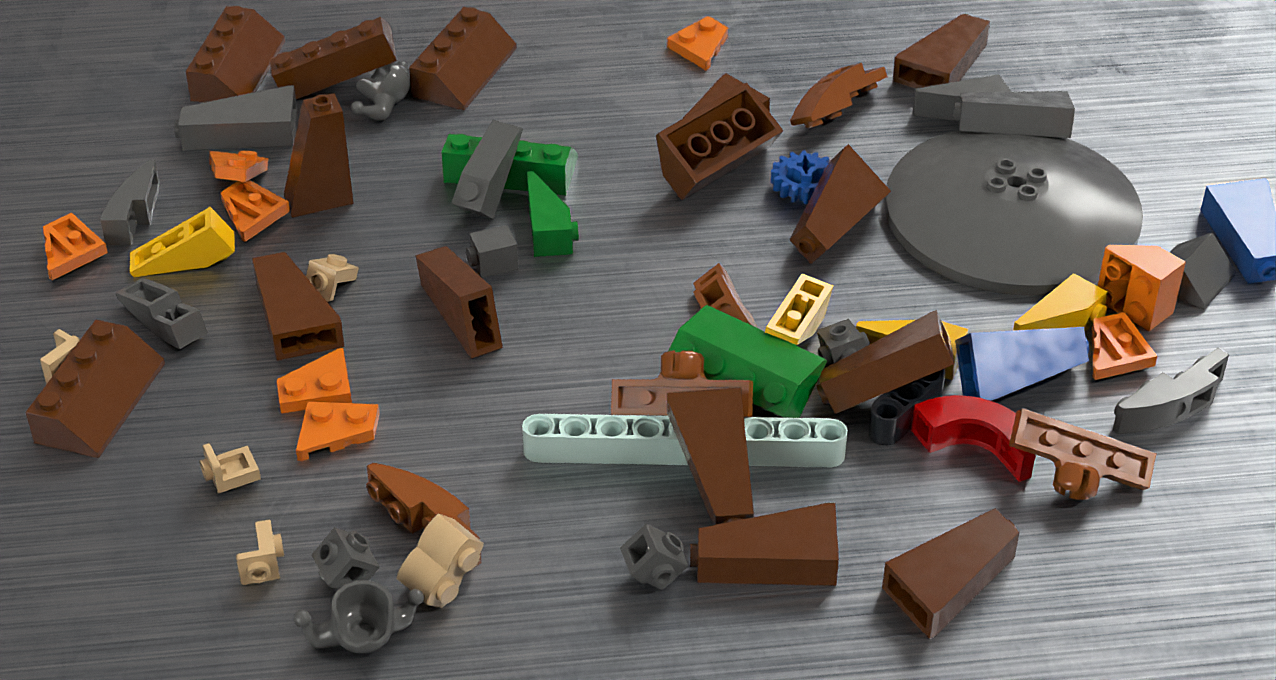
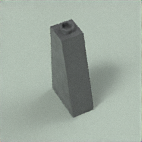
(1016, 113)
(240, 121)

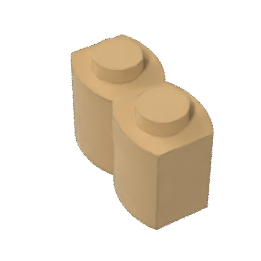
(440, 560)

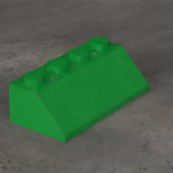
(549, 161)
(738, 351)

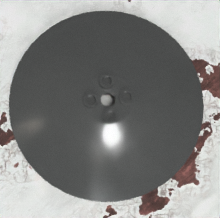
(968, 223)

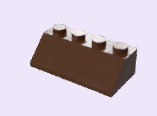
(233, 56)
(335, 58)
(461, 59)
(715, 140)
(94, 390)

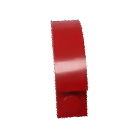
(971, 421)

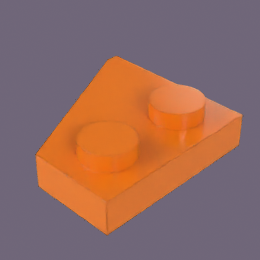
(699, 41)
(237, 166)
(252, 207)
(70, 245)
(1118, 347)
(315, 382)
(336, 426)

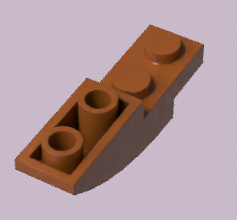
(835, 93)
(719, 292)
(413, 498)

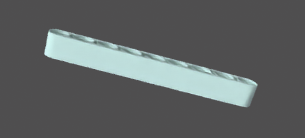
(654, 442)

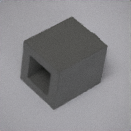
(493, 251)

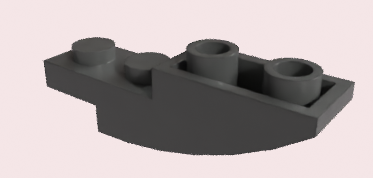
(1171, 399)

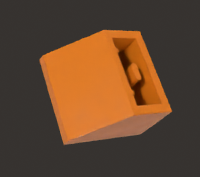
(1141, 282)

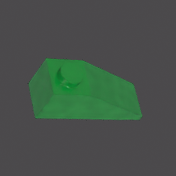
(549, 219)

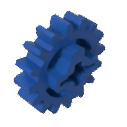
(798, 175)

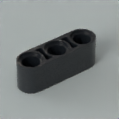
(893, 410)

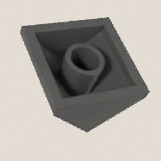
(1205, 270)

